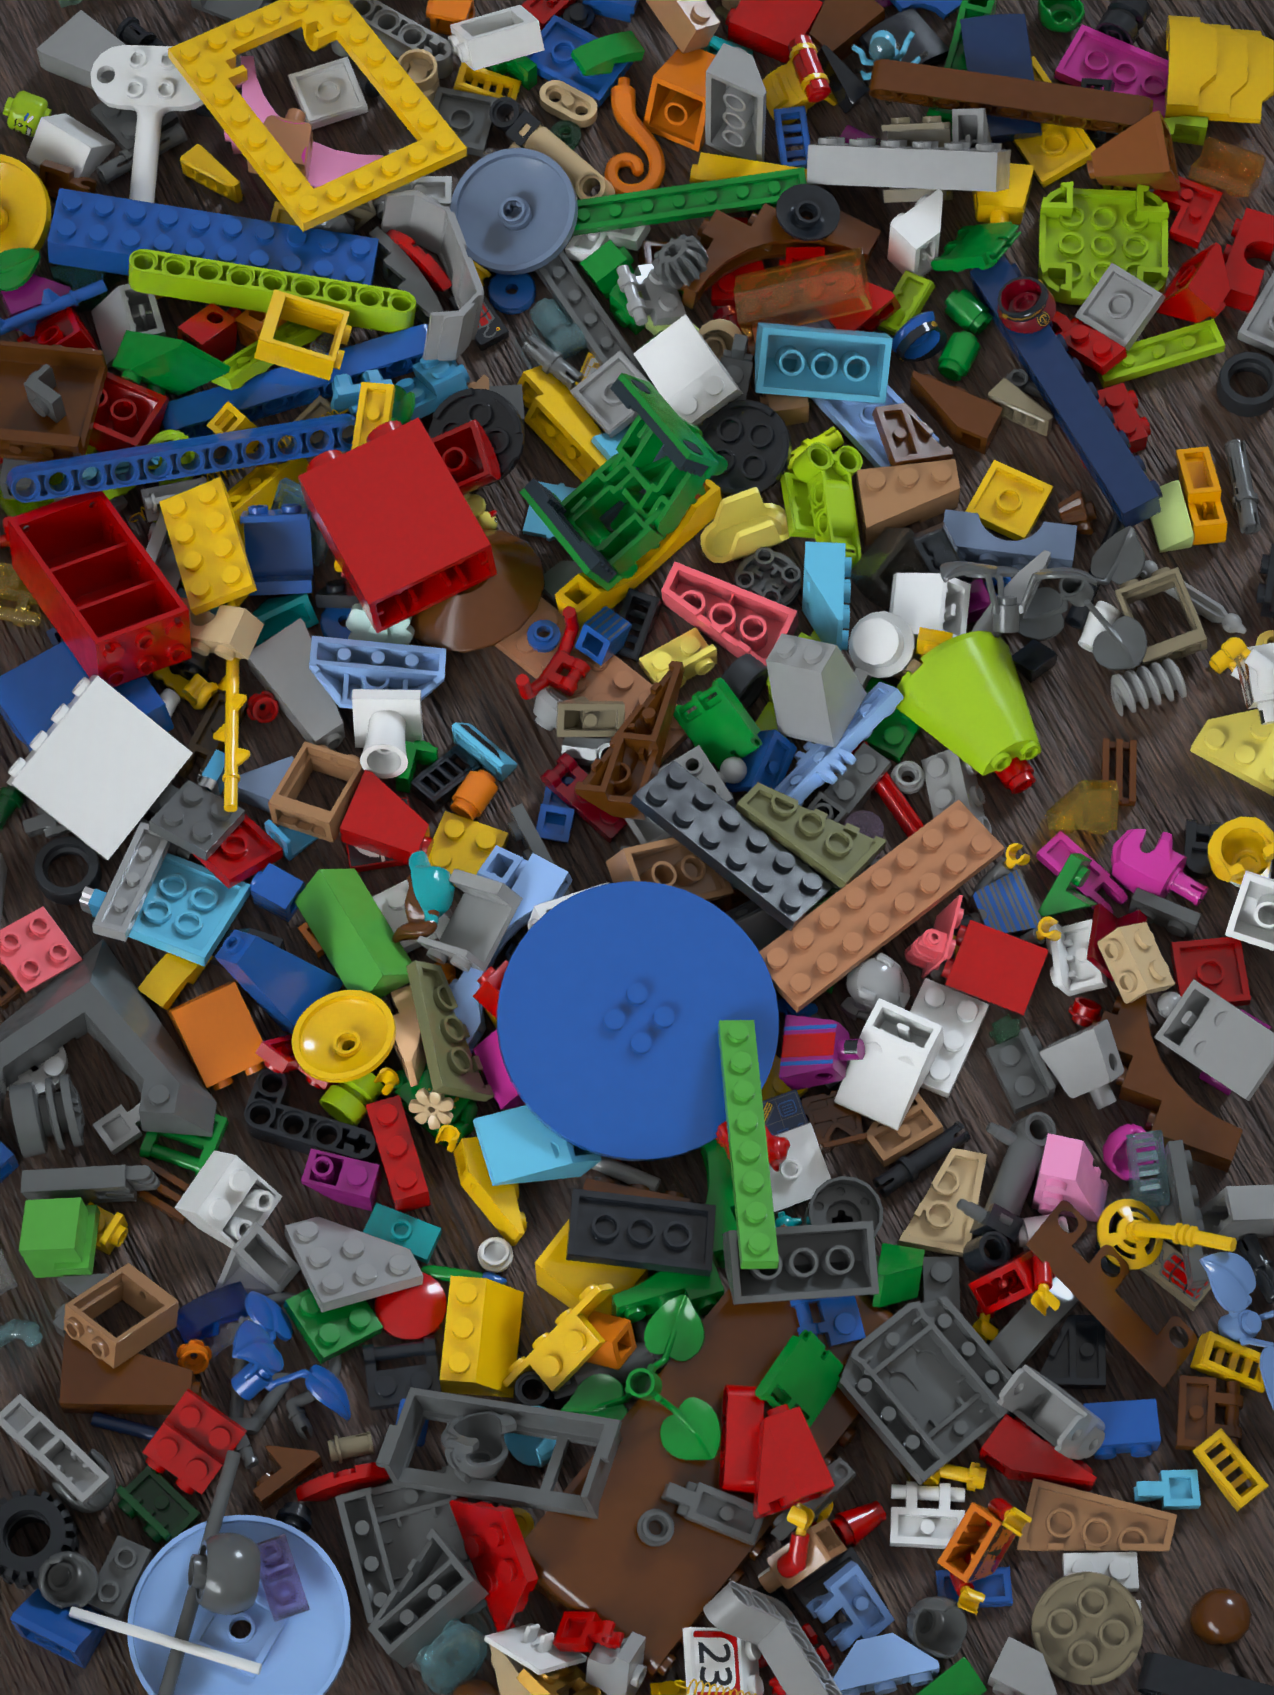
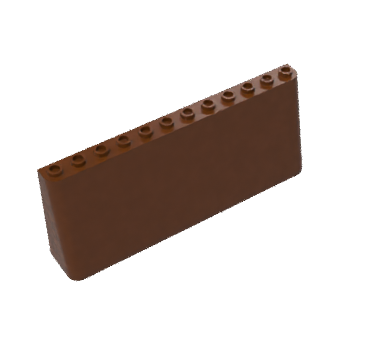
(663, 1588)

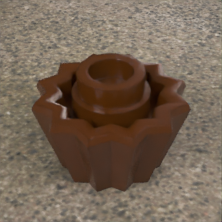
(1078, 512)

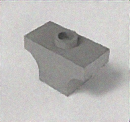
(619, 1669)

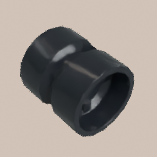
(1124, 19)

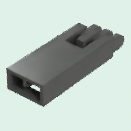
(91, 1183)

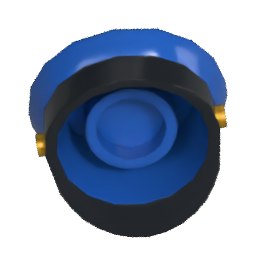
(919, 338)

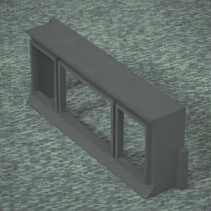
(530, 1421)

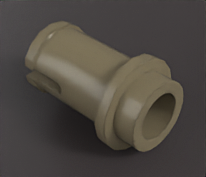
(350, 1446)

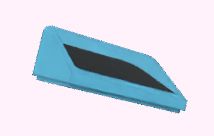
(483, 750)

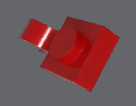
(582, 1629)

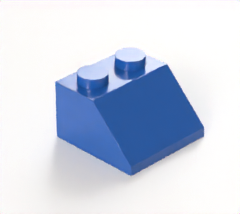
(55, 1630)

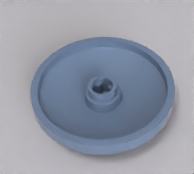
(515, 210)

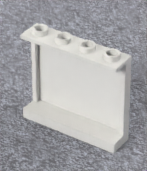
(98, 766)

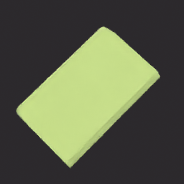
(1172, 524)

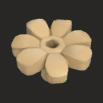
(432, 1108)

